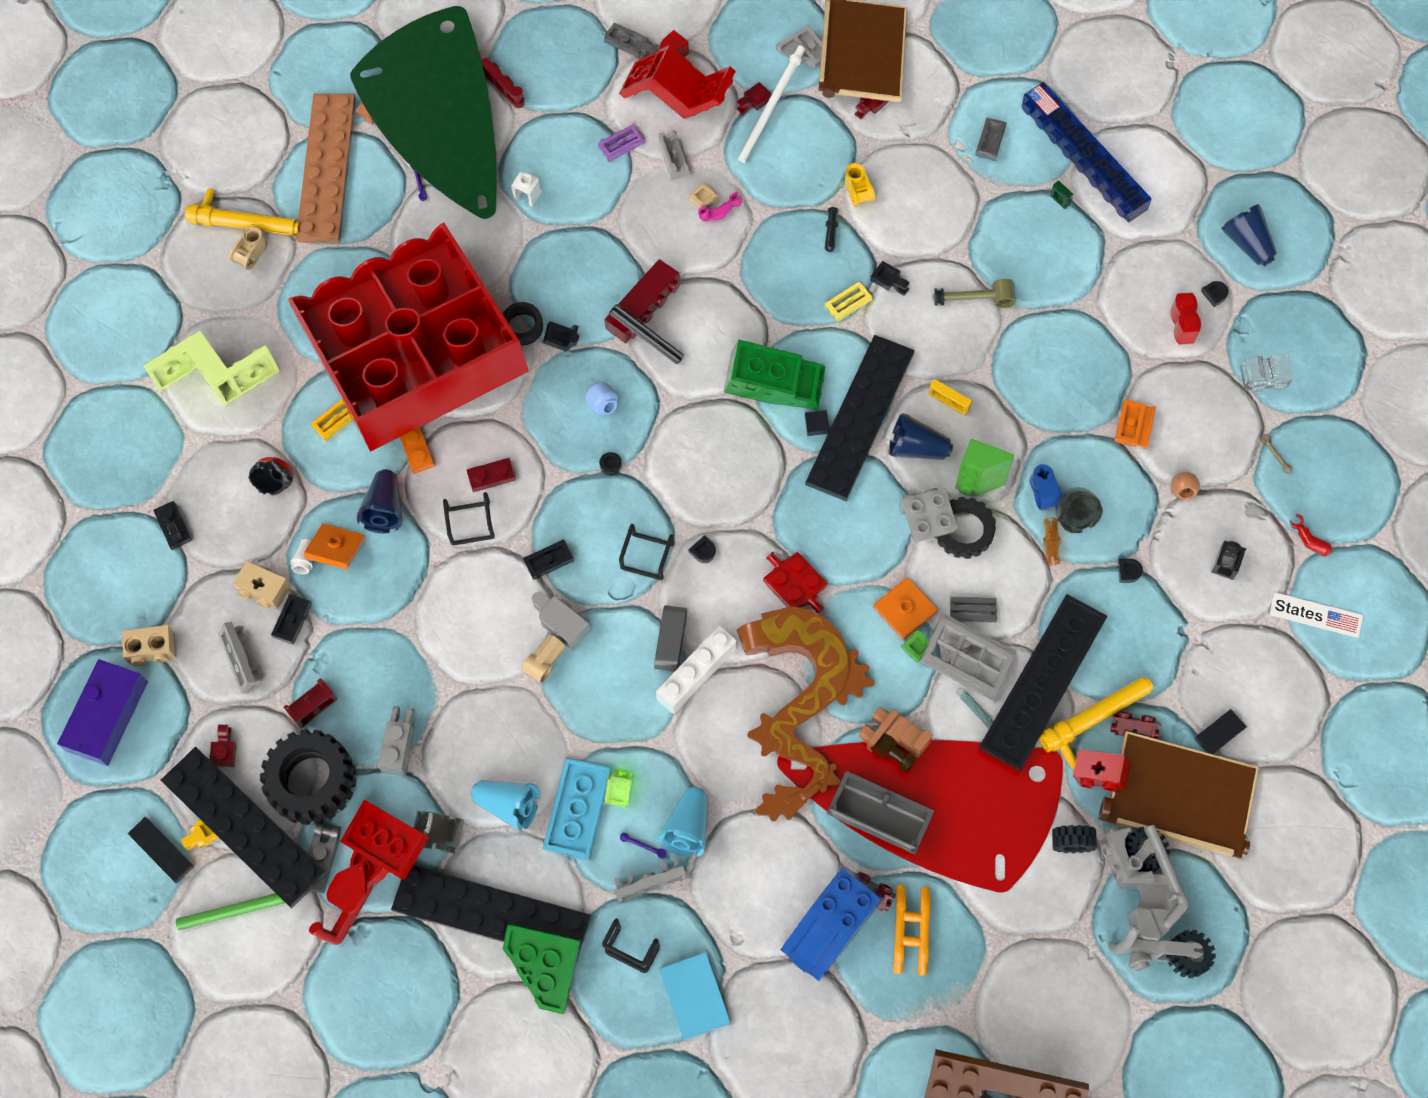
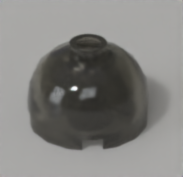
(1078, 509)

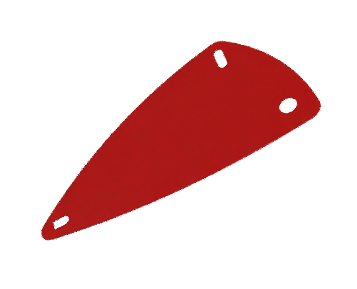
(976, 804)

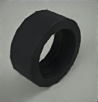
(525, 308)

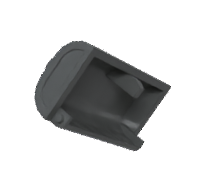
(880, 812)

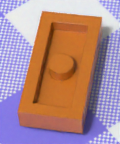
(417, 451)

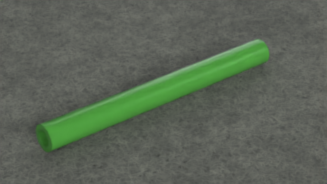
(228, 911)

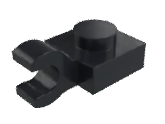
(888, 277)

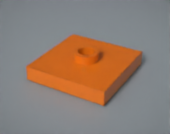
(334, 546)
(905, 608)

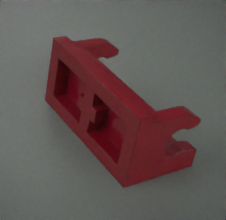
(311, 703)

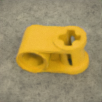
(858, 188)

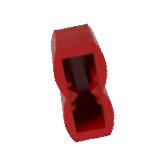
(1185, 318)

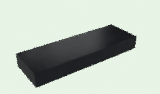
(160, 850)

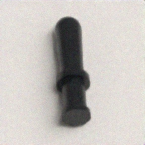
(831, 225)

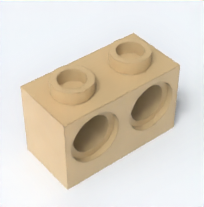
(149, 639)

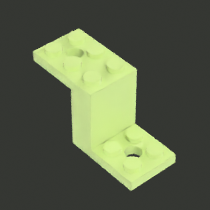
(198, 353)

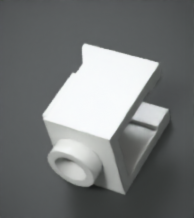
(528, 184)

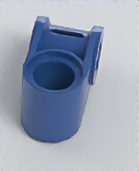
(1045, 491)

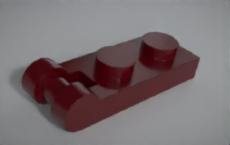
(503, 83)

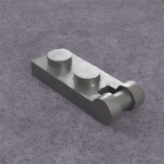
(324, 853)

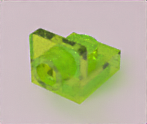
(618, 788)

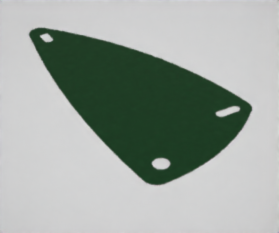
(435, 105)

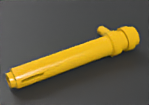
(210, 216)
(1066, 731)

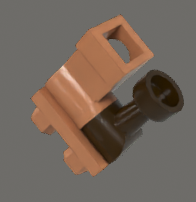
(895, 731)

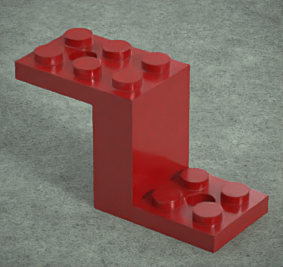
(677, 82)

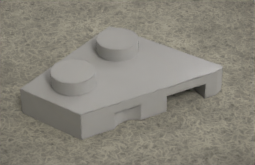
(807, 39)

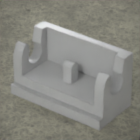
(674, 155)

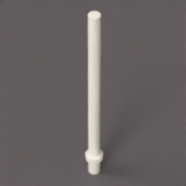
(795, 59)

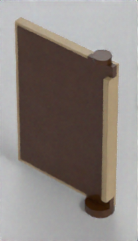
(862, 50)
(1185, 795)

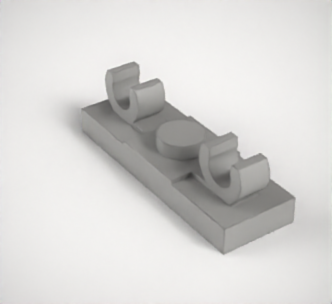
(238, 657)
(649, 881)

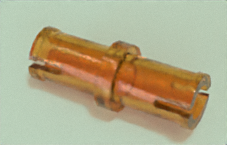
(1051, 541)

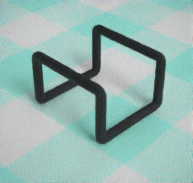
(447, 509)
(631, 531)
(625, 958)

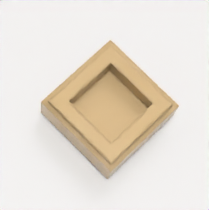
(703, 196)

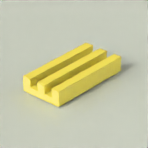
(858, 304)

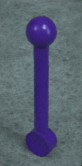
(422, 195)
(661, 853)

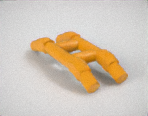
(902, 940)

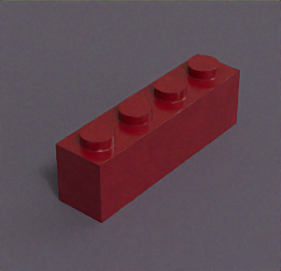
(645, 298)

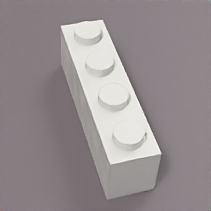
(696, 670)

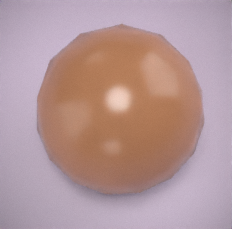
(1185, 485)

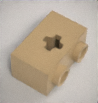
(253, 578)

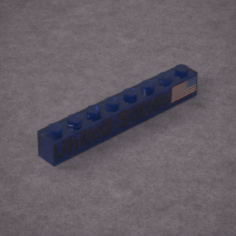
(1086, 152)

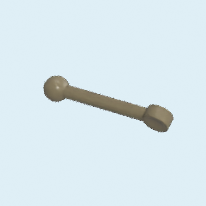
(1265, 440)

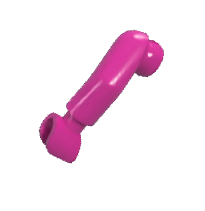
(719, 213)

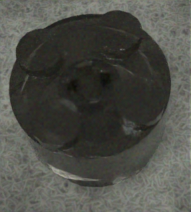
(440, 829)

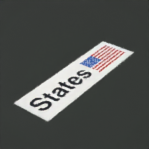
(1316, 615)

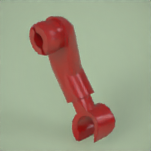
(1311, 542)

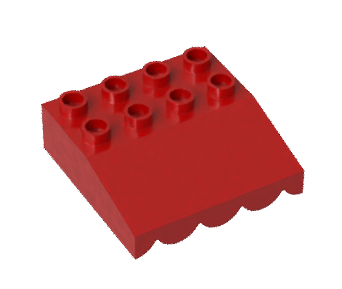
(409, 337)

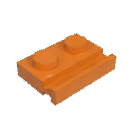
(1135, 424)

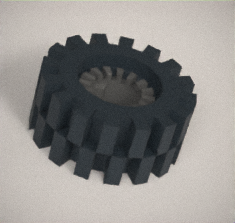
(1074, 839)

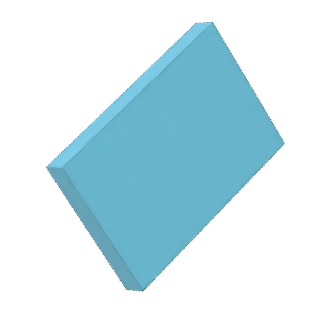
(695, 996)

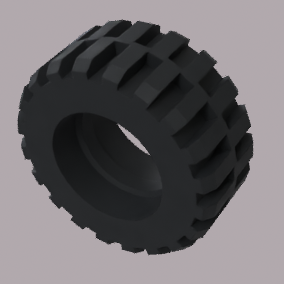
(292, 752)

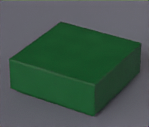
(1061, 194)

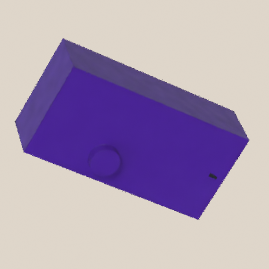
(102, 712)

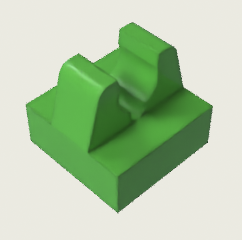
(915, 645)

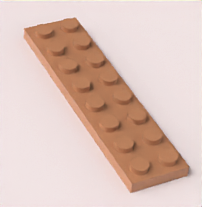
(326, 168)

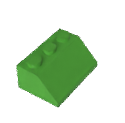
(983, 469)

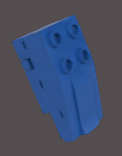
(831, 923)

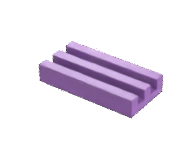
(623, 145)

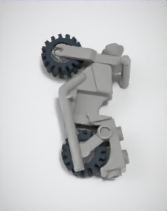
(1159, 906)

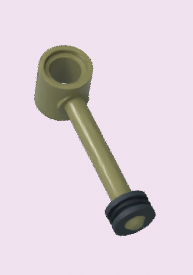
(1002, 294)

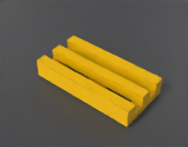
(950, 397)
(335, 424)

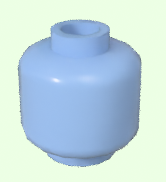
(602, 398)

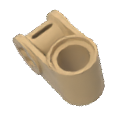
(245, 250)

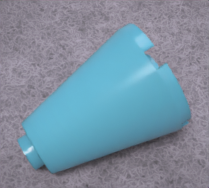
(508, 801)
(686, 825)

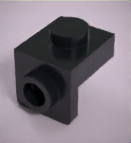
(561, 336)

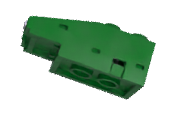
(773, 376)

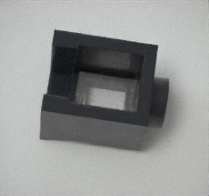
(1229, 559)

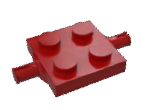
(795, 582)

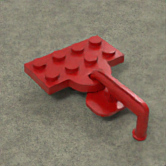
(379, 847)

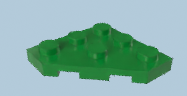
(543, 963)

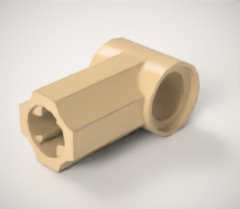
(540, 664)

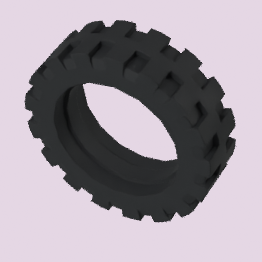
(976, 548)

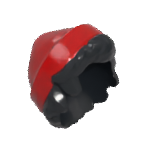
(271, 475)

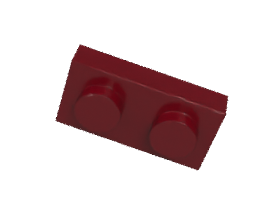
(491, 475)

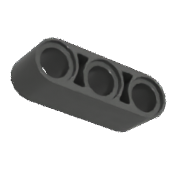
(670, 638)

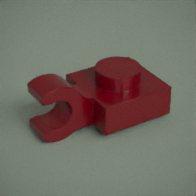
(754, 97)
(869, 105)
(223, 752)

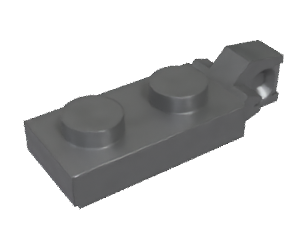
(629, 41)

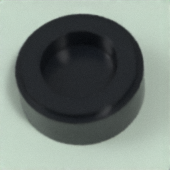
(610, 463)

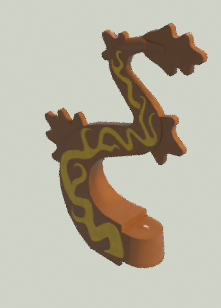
(835, 676)

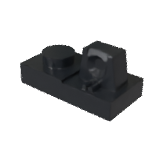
(172, 525)

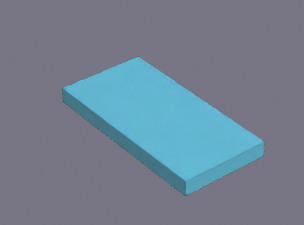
(577, 809)

